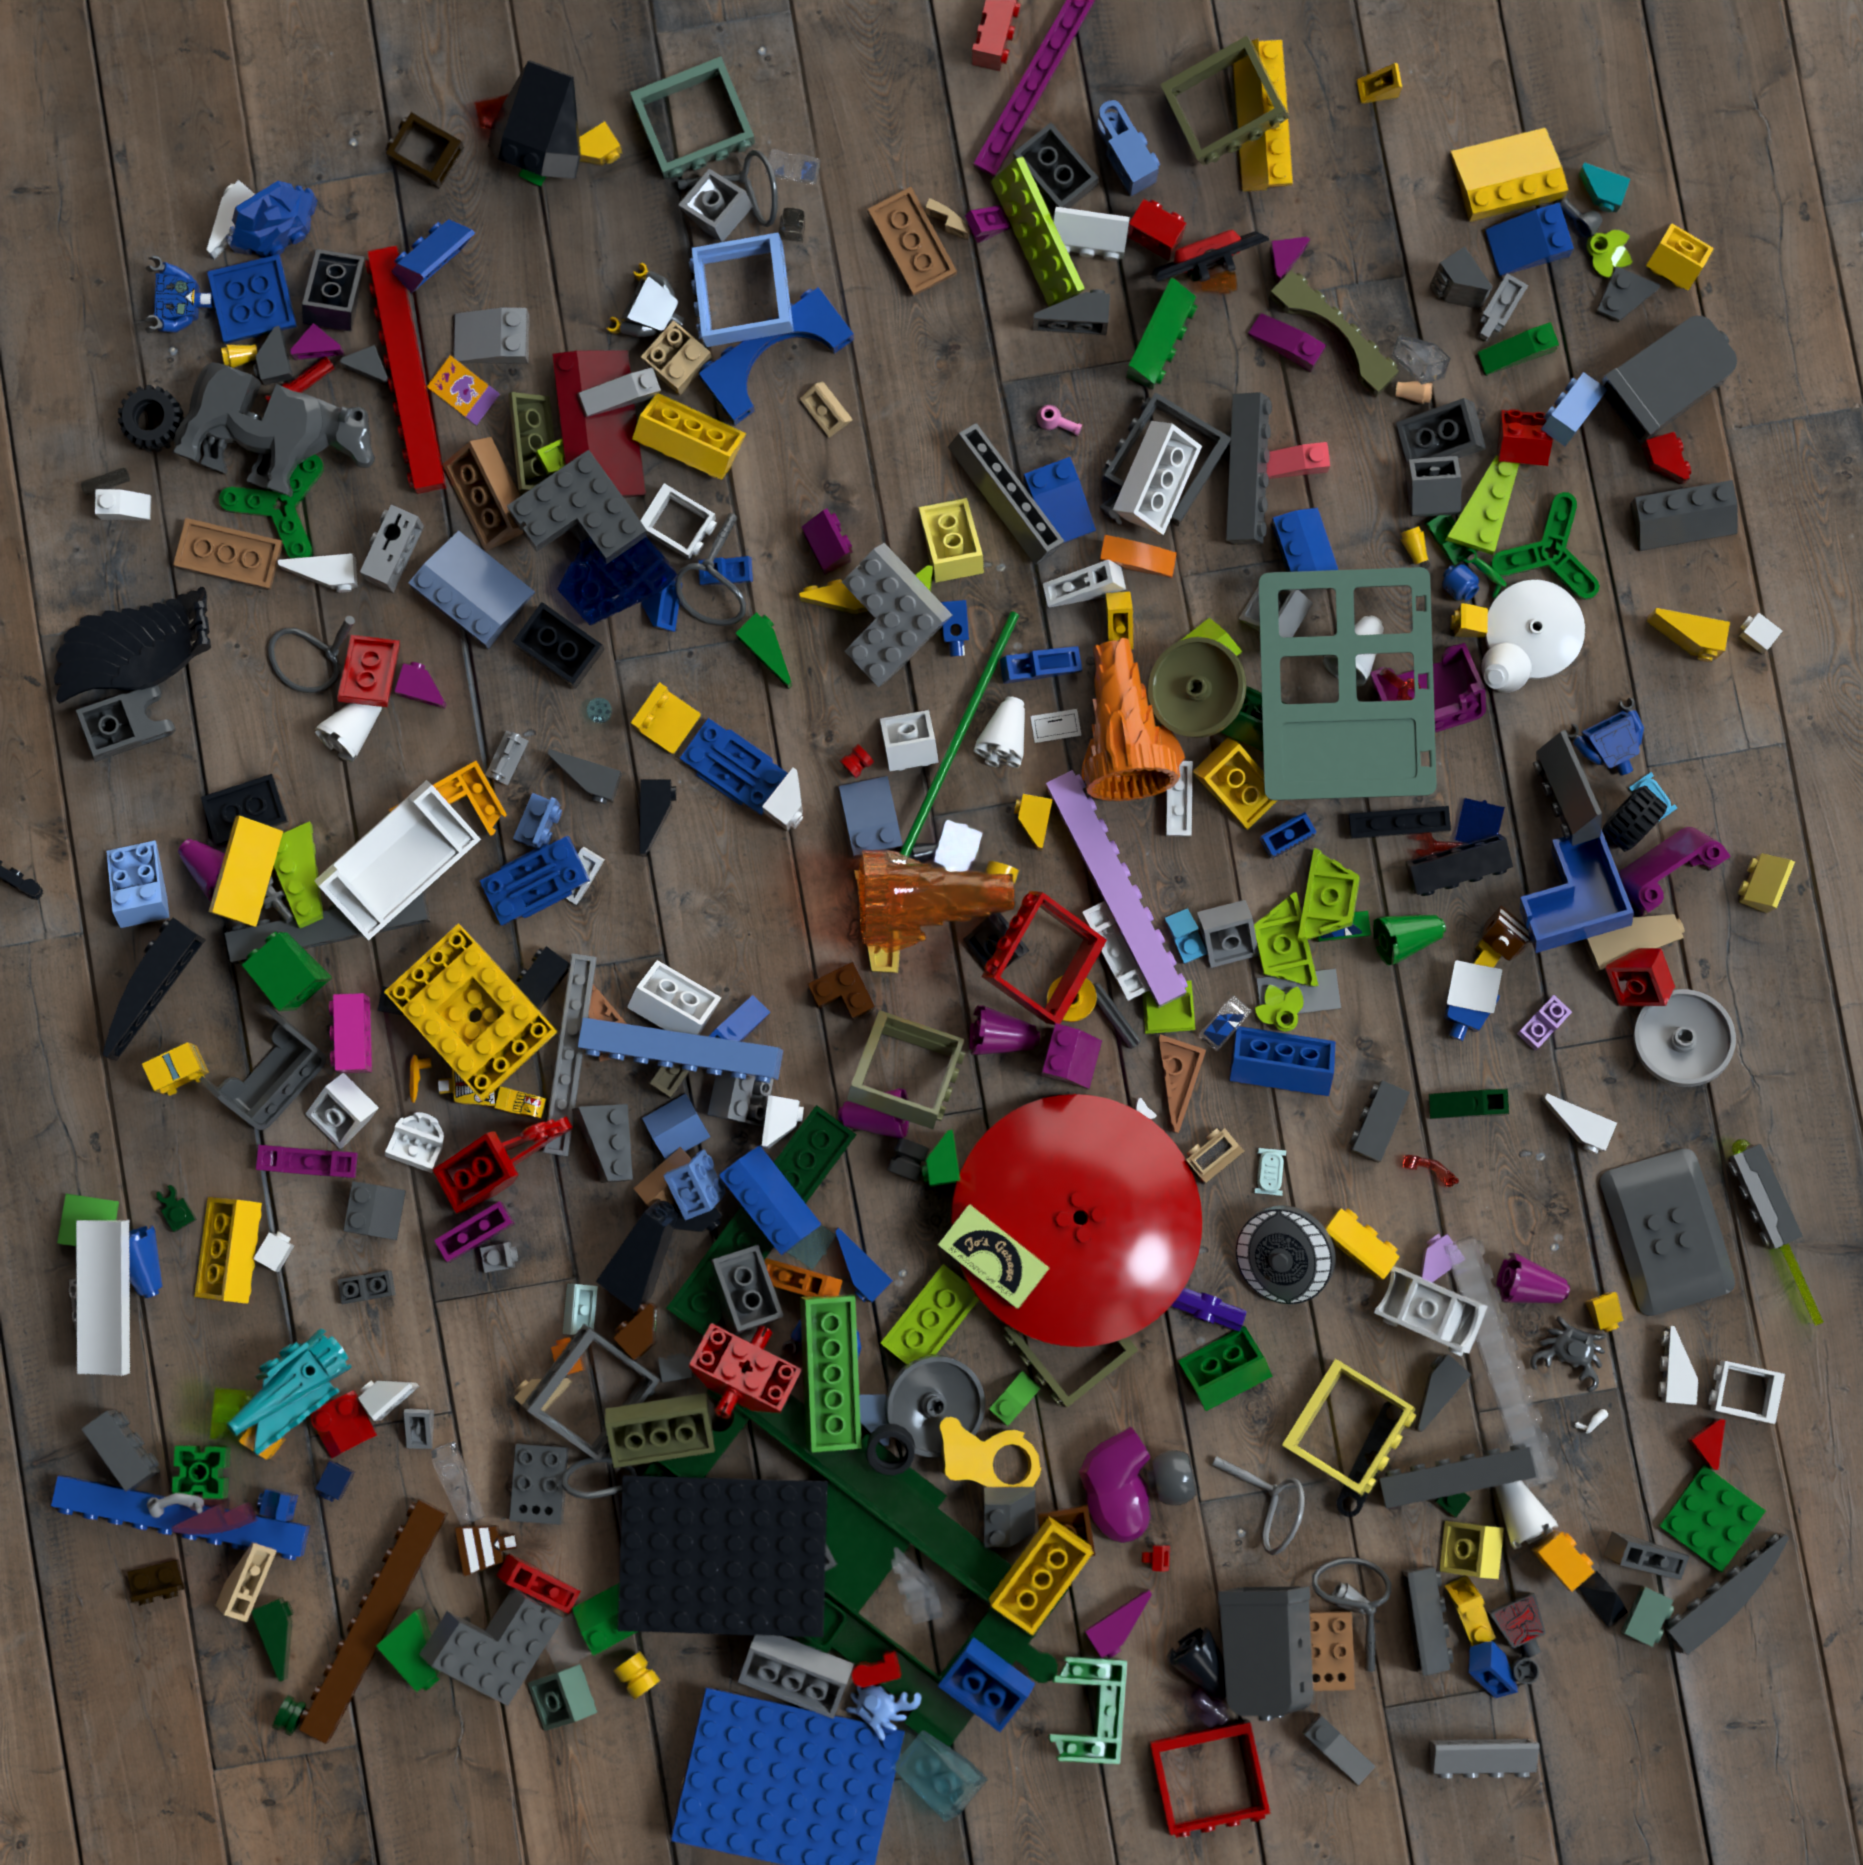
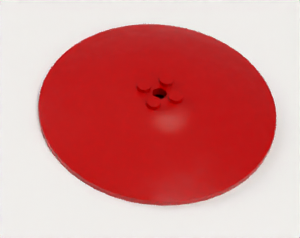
(1138, 1207)

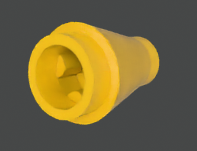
(238, 354)
(1415, 544)

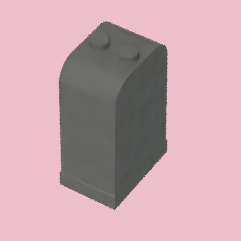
(1669, 376)
(1267, 1650)

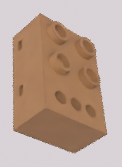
(1332, 1650)

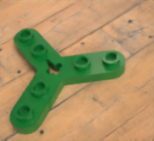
(263, 504)
(1564, 564)

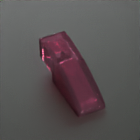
(217, 1520)

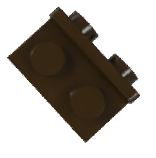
(155, 1581)

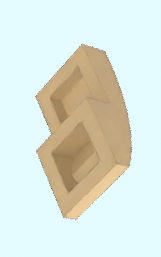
(954, 223)

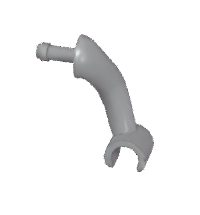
(156, 1506)

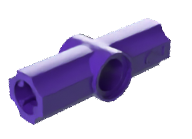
(1210, 1309)

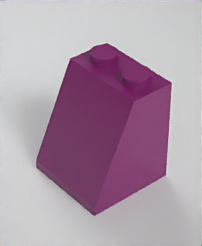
(1071, 1056)

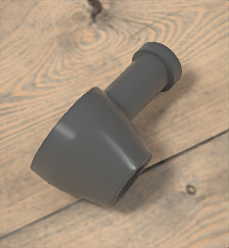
(1586, 223)

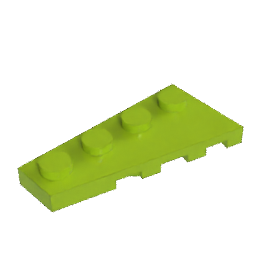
(1485, 511)
(297, 871)

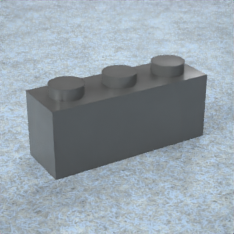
(1378, 1121)

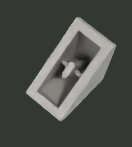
(419, 1428)

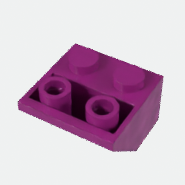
(826, 541)

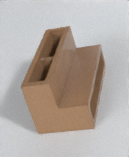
(655, 1185)

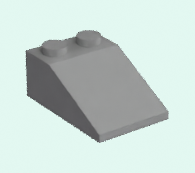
(492, 336)

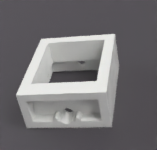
(657, 507)
(1772, 1395)

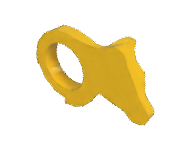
(972, 1459)

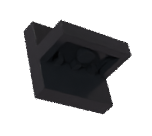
(985, 937)

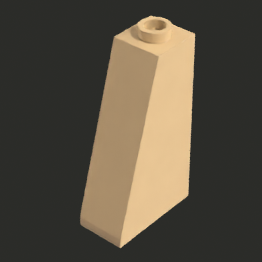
(1644, 933)

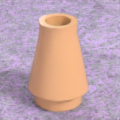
(1415, 391)

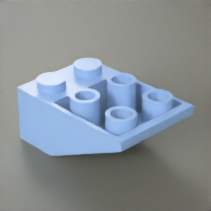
(137, 884)

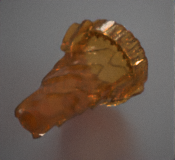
(905, 894)

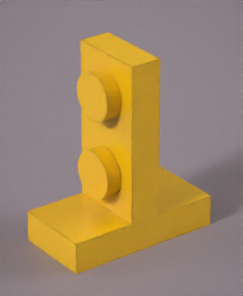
(1470, 1610)

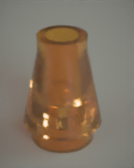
(1221, 283)

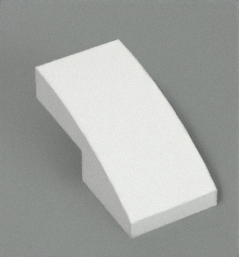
(592, 864)

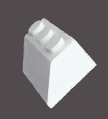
(1092, 233)
(673, 1000)

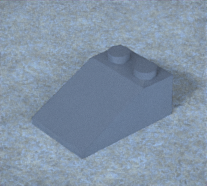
(870, 816)

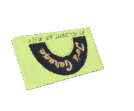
(993, 1256)

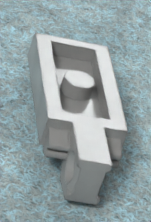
(1501, 305)

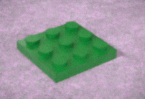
(1712, 1518)

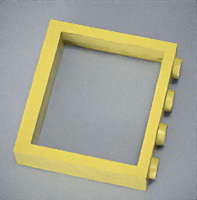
(1313, 1407)

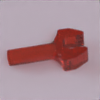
(1402, 686)
(1433, 845)

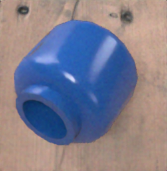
(1460, 582)

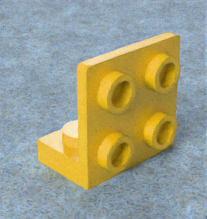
(665, 719)

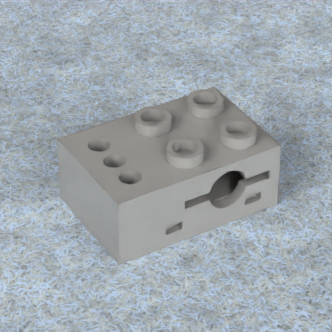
(391, 548)

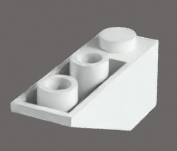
(1679, 1377)

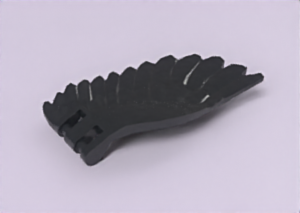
(132, 646)

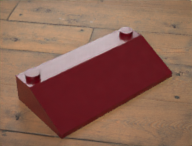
(604, 434)

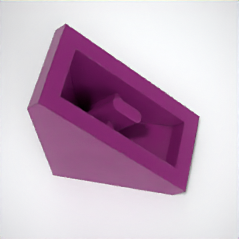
(1285, 254)
(315, 344)

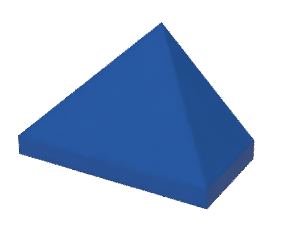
(663, 608)

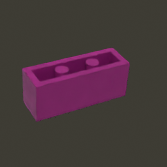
(474, 1232)

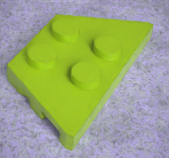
(1328, 897)
(1279, 947)

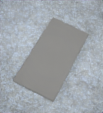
(1315, 998)

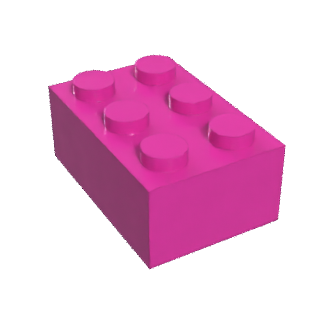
(351, 1033)

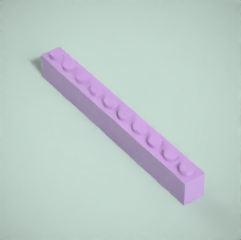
(1115, 888)

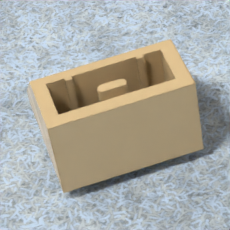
(676, 357)

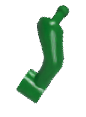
(1488, 571)

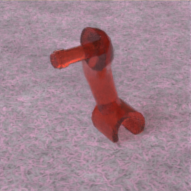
(1441, 1171)

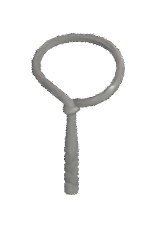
(1273, 1490)

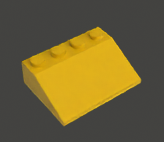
(1509, 174)

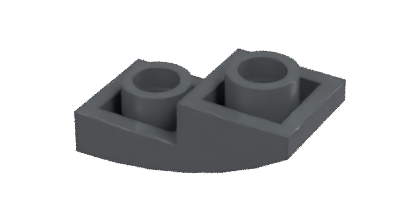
(366, 1287)

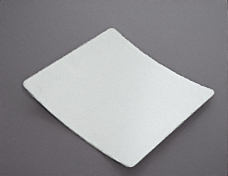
(1474, 986)

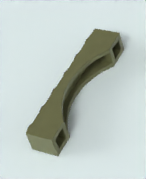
(1298, 298)

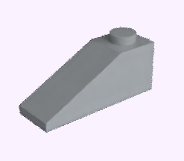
(620, 392)

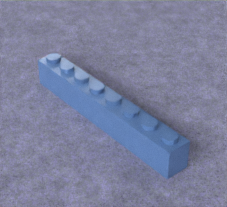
(681, 1049)

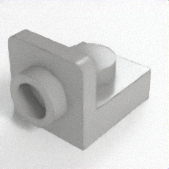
(499, 1257)

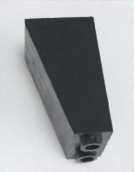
(638, 1261)

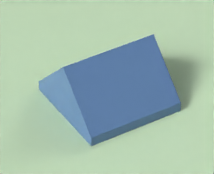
(676, 1126)

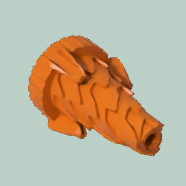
(1127, 751)

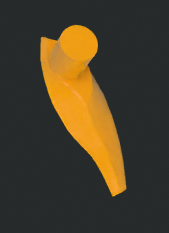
(415, 1065)

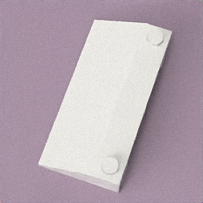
(397, 860)

